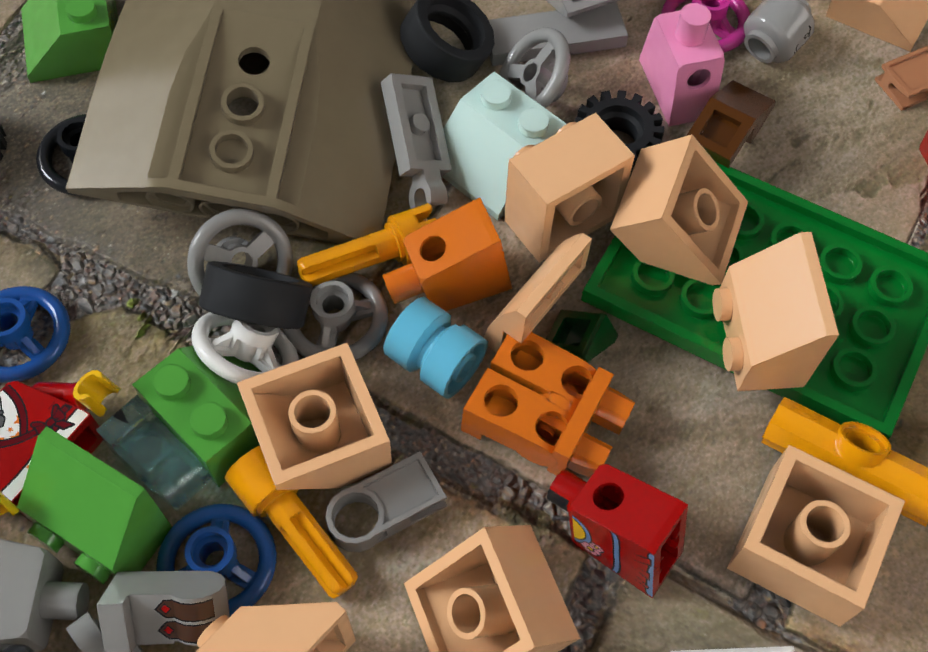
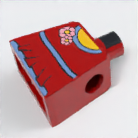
(623, 523)

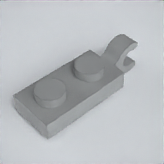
(417, 136)

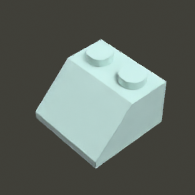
(487, 132)

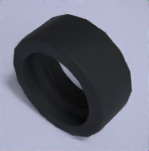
(436, 55)
(255, 295)

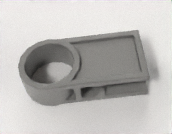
(398, 494)

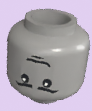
(778, 29)

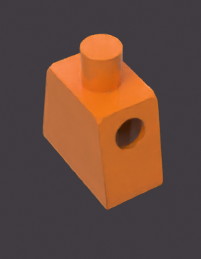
(452, 260)

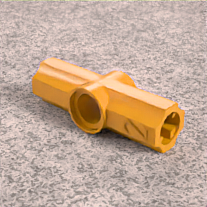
(853, 449)

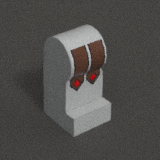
(160, 607)

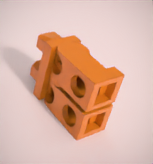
(543, 404)

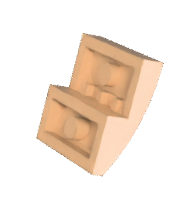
(540, 292)

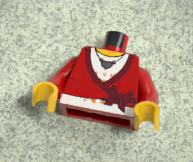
(51, 404)

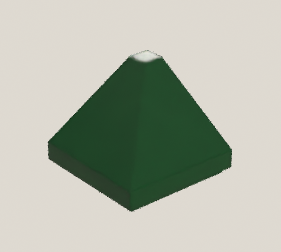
(582, 333)

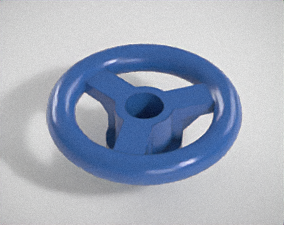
(16, 314)
(217, 538)

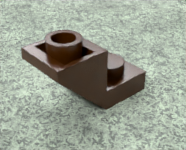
(730, 120)

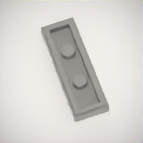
(584, 32)

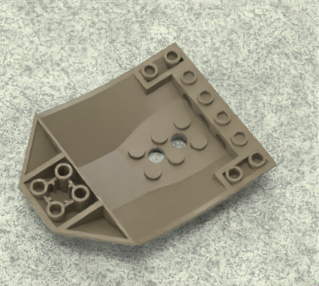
(306, 157)

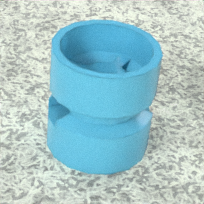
(428, 342)

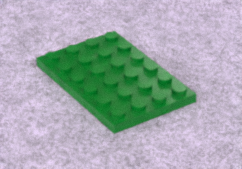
(872, 286)

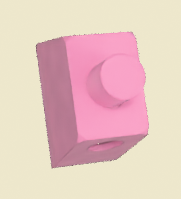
(681, 52)

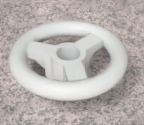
(245, 342)

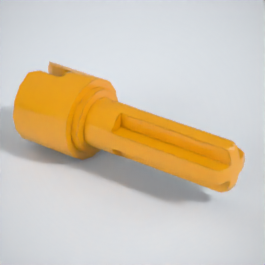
(365, 250)
(256, 490)

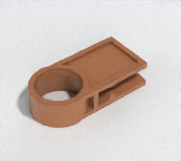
(906, 78)

